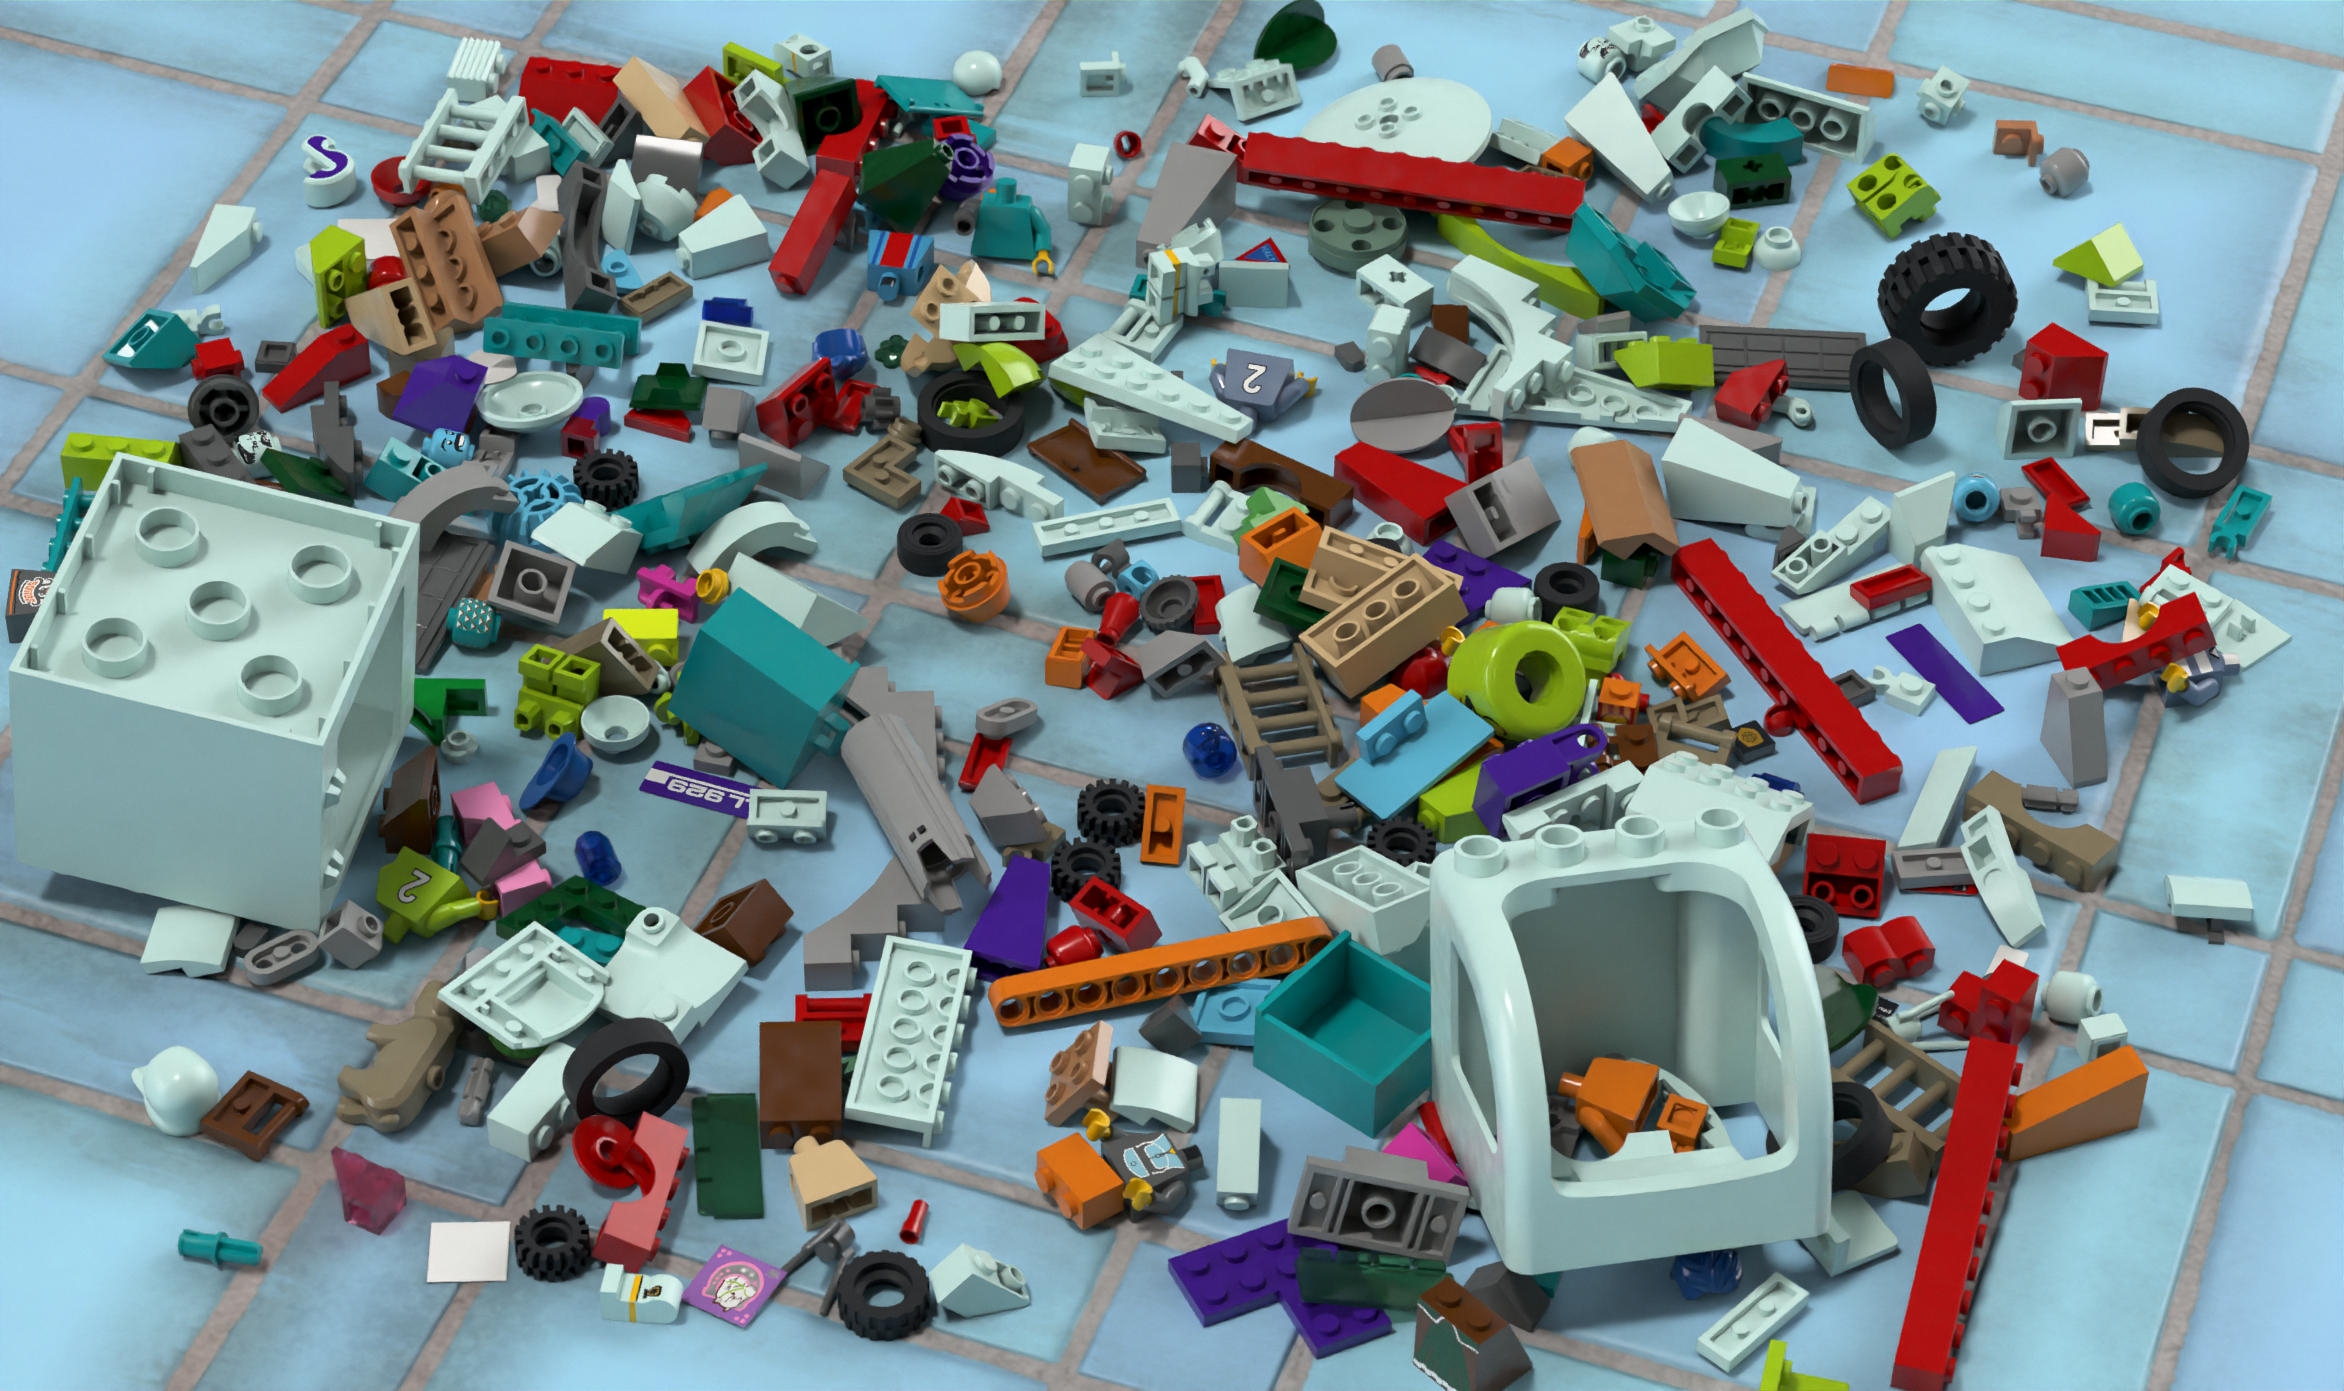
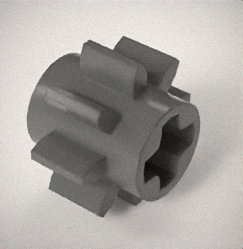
(880, 408)

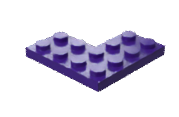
(1260, 1271)

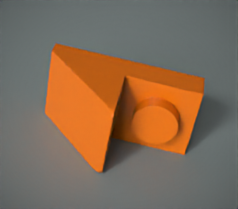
(1163, 824)

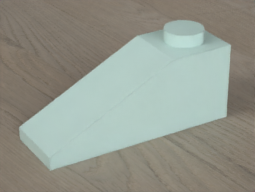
(224, 244)

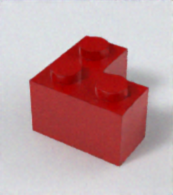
(1992, 1007)

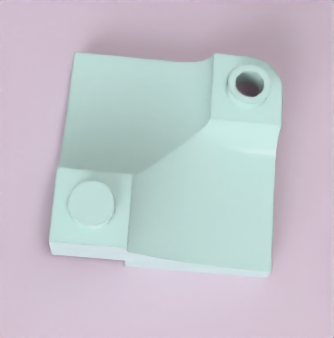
(668, 974)

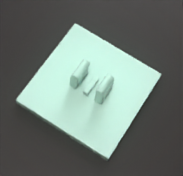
(2248, 635)

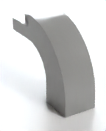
(450, 495)

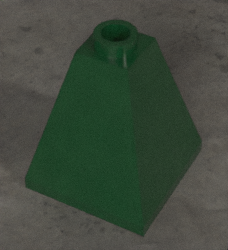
(822, 108)
(904, 180)

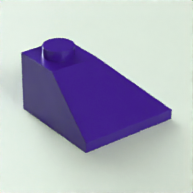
(441, 394)

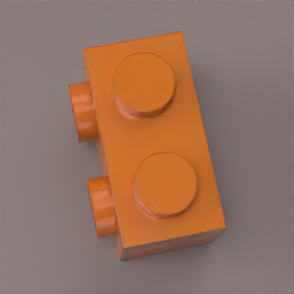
(1079, 1181)

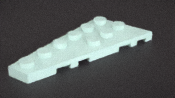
(1130, 379)
(1582, 400)

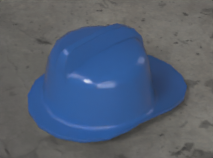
(560, 775)

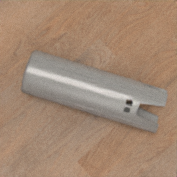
(913, 809)

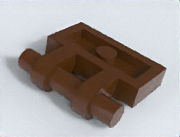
(1629, 743)

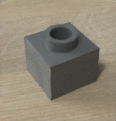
(1187, 467)

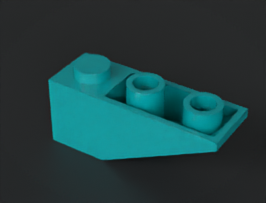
(400, 471)

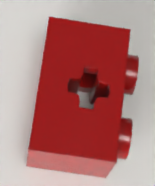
(1115, 917)

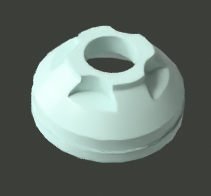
(1699, 213)
(612, 716)

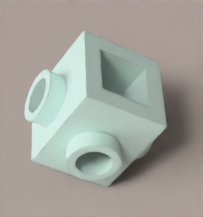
(1942, 95)

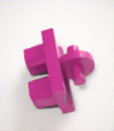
(661, 591)

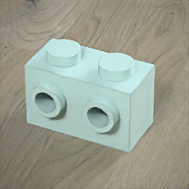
(1089, 184)

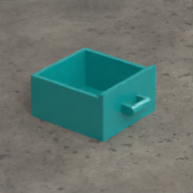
(763, 689)
(1348, 1035)

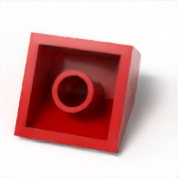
(2063, 368)

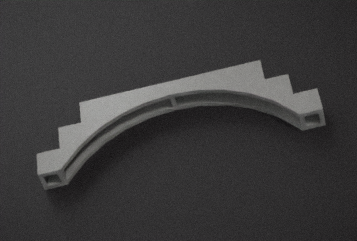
(892, 902)

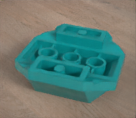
(1624, 270)

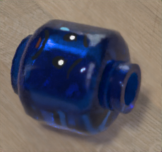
(1208, 747)

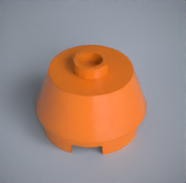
(976, 586)

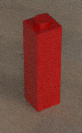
(812, 232)

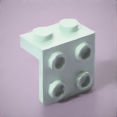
(1853, 1235)

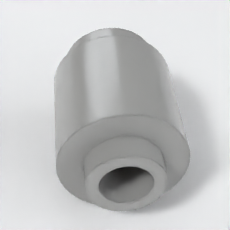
(1391, 63)
(1089, 585)

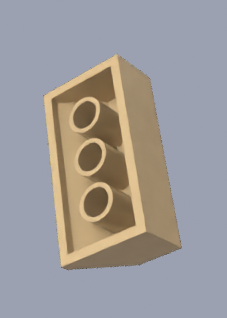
(1384, 625)

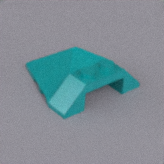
(690, 511)

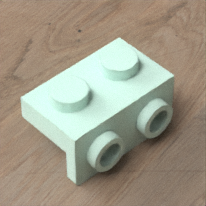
(787, 815)

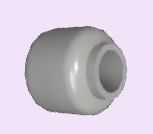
(2064, 172)

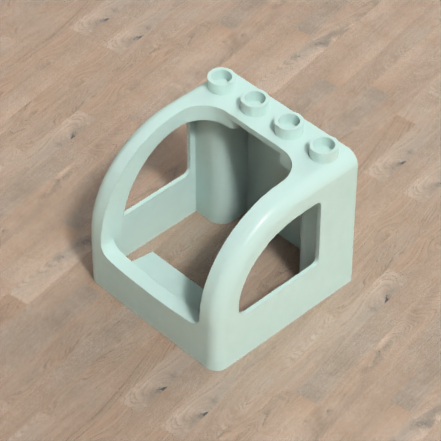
(1642, 950)

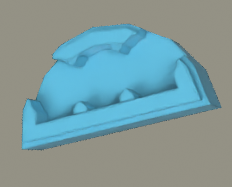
(619, 266)

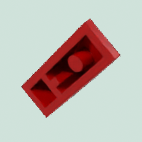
(332, 356)

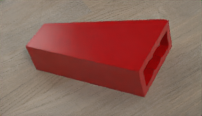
(1399, 490)

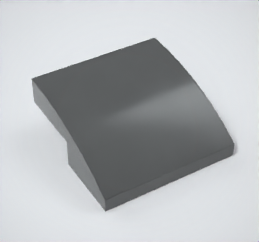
(670, 157)

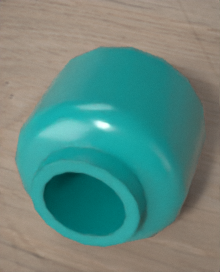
(2134, 508)

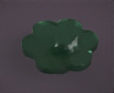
(891, 351)

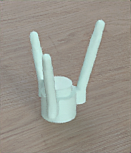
(1908, 1026)

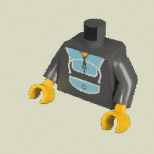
(1147, 1163)

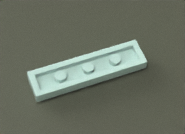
(1105, 526)

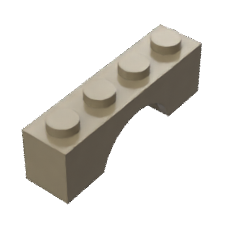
(2075, 854)

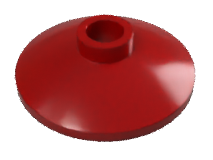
(599, 1150)

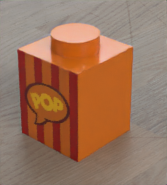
(1619, 702)

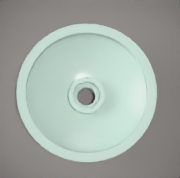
(530, 401)

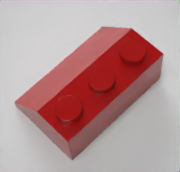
(562, 85)
(730, 131)

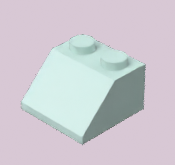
(2038, 428)
(590, 537)

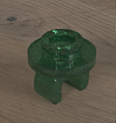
(494, 206)

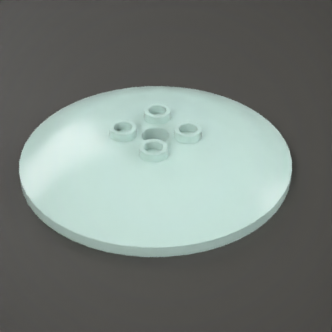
(1410, 117)

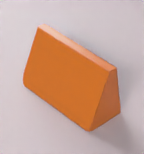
(1860, 80)

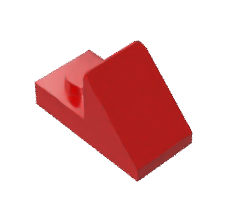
(1111, 669)

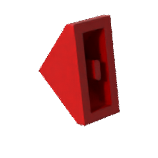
(2067, 533)

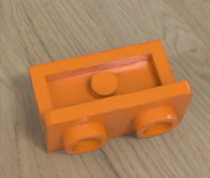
(1687, 669)

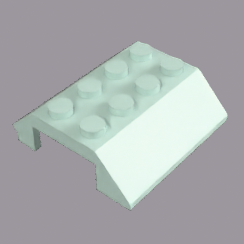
(1683, 786)

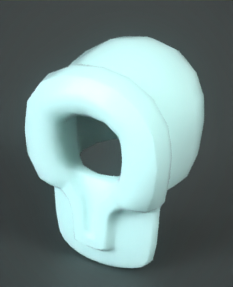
(178, 1090)

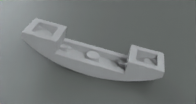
(497, 451)

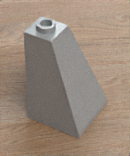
(1190, 189)

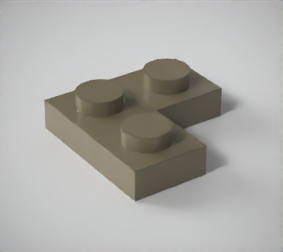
(881, 473)

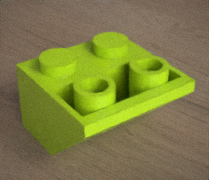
(337, 271)
(1668, 364)

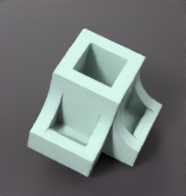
(1641, 42)

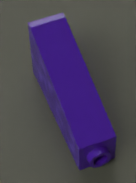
(1014, 922)

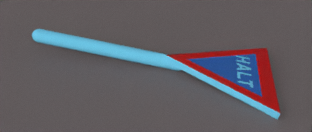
(1264, 252)

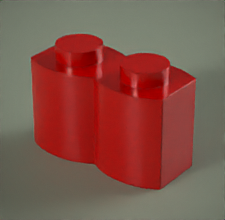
(1888, 951)

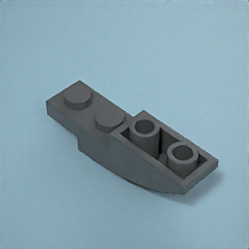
(336, 440)

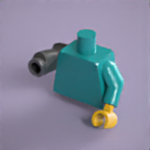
(1006, 226)

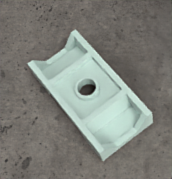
(1588, 804)

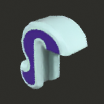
(331, 172)

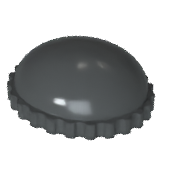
(1169, 602)

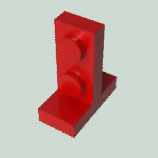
(1477, 448)

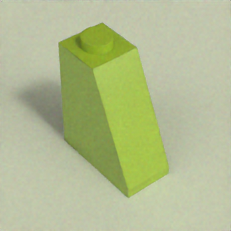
(1449, 806)

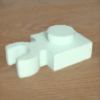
(1902, 692)

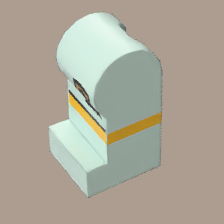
(804, 56)
(639, 1296)

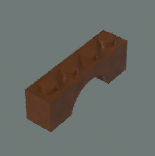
(1252, 465)

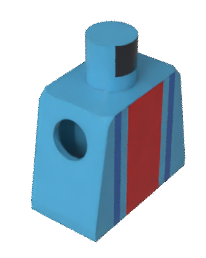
(898, 263)

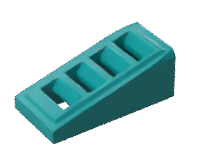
(2090, 606)

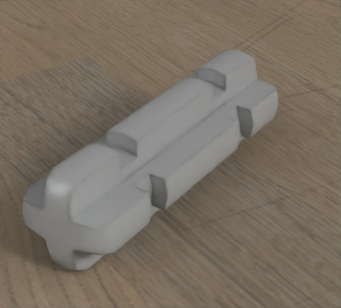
(2049, 798)
(476, 1091)

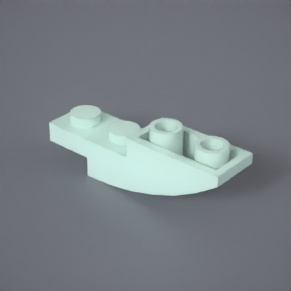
(996, 481)
(1837, 552)
(1999, 878)

